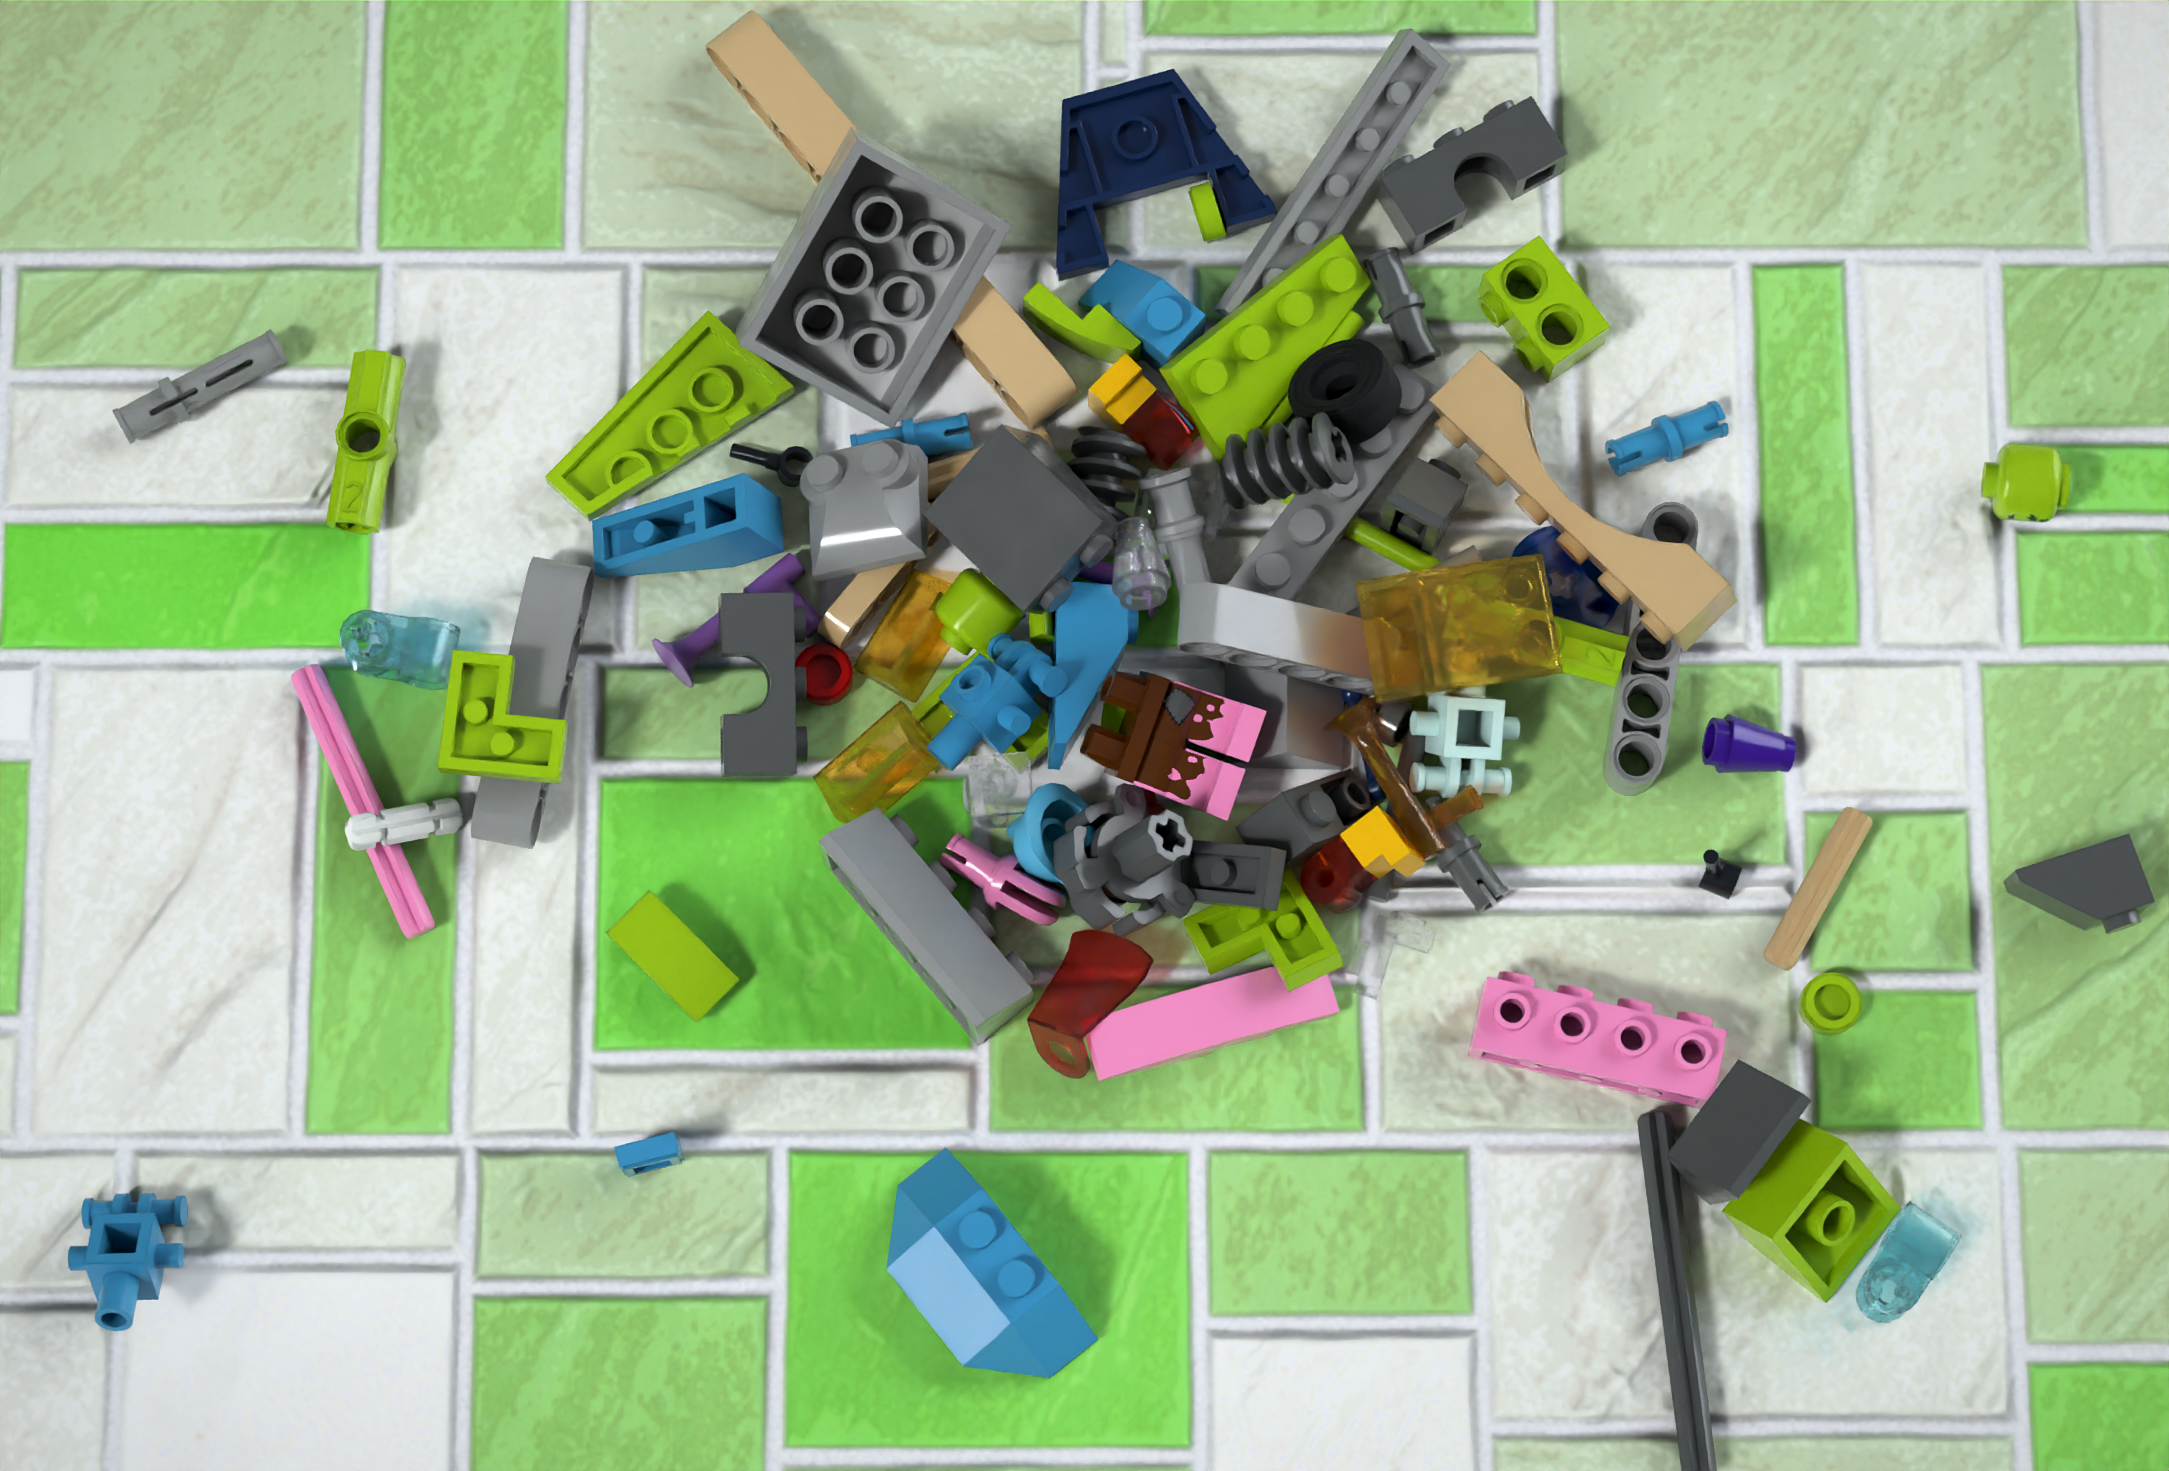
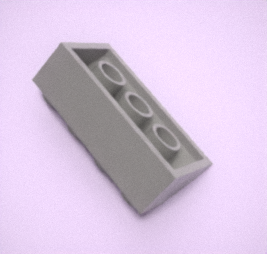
(927, 923)

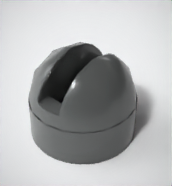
(1392, 721)

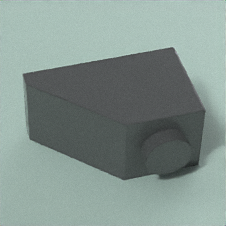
(1424, 503)
(2088, 886)

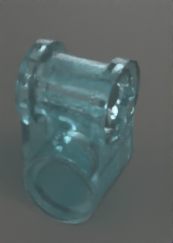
(409, 648)
(1910, 1257)

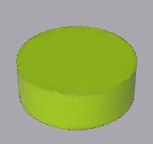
(1207, 212)
(1830, 1004)

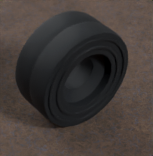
(1341, 368)

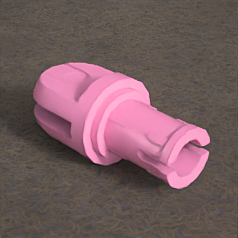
(1000, 879)

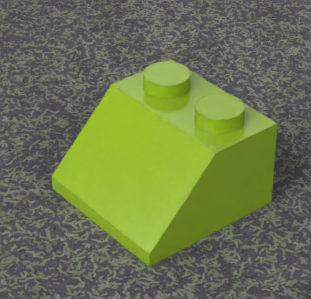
(1813, 1209)

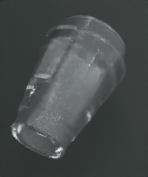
(1139, 568)

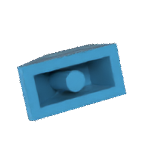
(1148, 309)

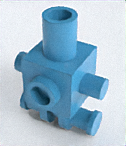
(995, 699)
(127, 1252)

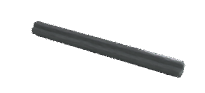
(1676, 1294)

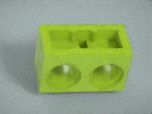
(1556, 303)

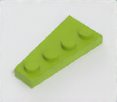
(1246, 361)
(670, 415)

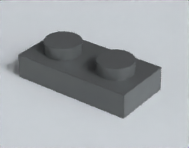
(1234, 874)

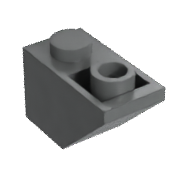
(1307, 817)

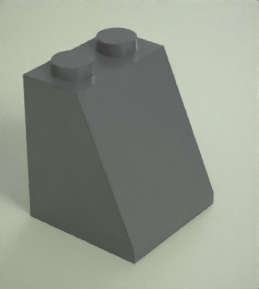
(1024, 519)

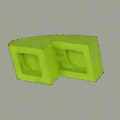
(1095, 335)
(672, 956)

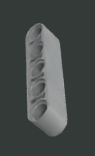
(1274, 636)
(546, 656)
(1645, 677)

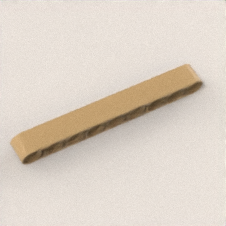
(812, 132)

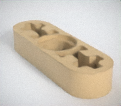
(866, 597)

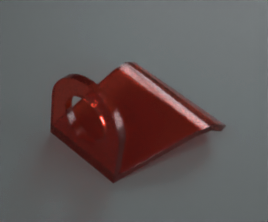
(1086, 988)

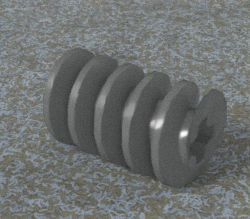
(1285, 463)
(1103, 465)

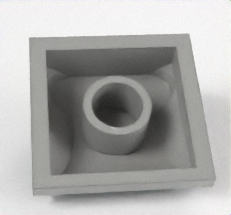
(866, 507)

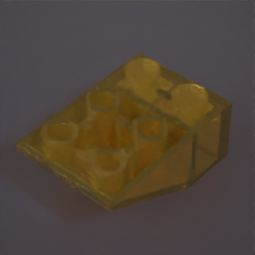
(1459, 628)

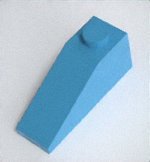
(691, 531)
(1087, 643)

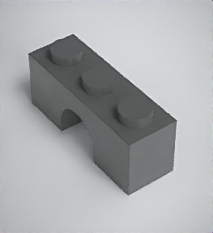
(1510, 145)
(764, 631)

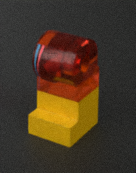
(1142, 412)
(1357, 859)

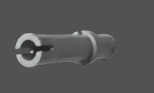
(135, 416)

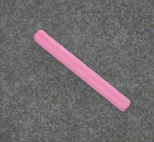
(361, 797)

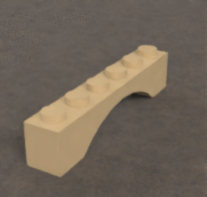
(1664, 579)

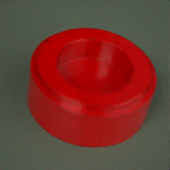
(827, 673)

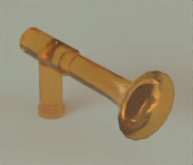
(1419, 825)

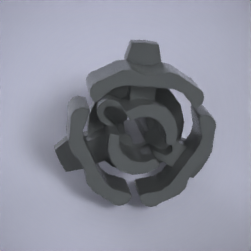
(1129, 860)

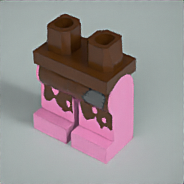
(1154, 737)

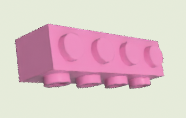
(1597, 1041)

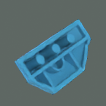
(979, 1276)

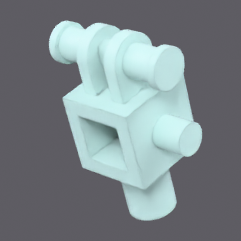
(1467, 728)

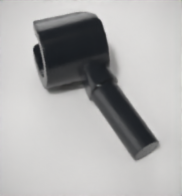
(774, 460)
(1719, 875)

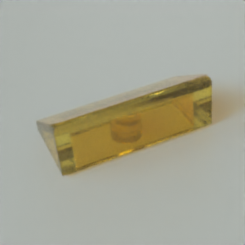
(907, 640)
(878, 766)

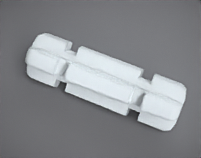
(403, 824)

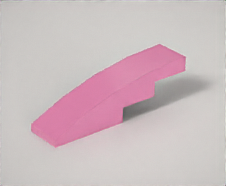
(1204, 1020)

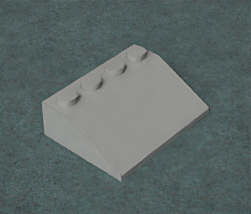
(871, 279)

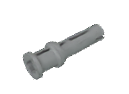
(1177, 524)

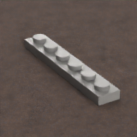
(1344, 164)
(1319, 519)

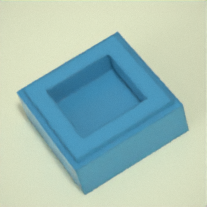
(649, 1154)

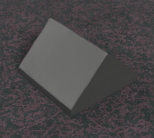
(1736, 1133)

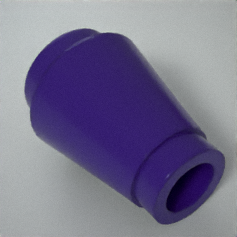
(1746, 747)

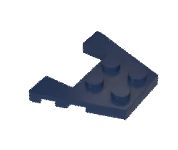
(1138, 144)

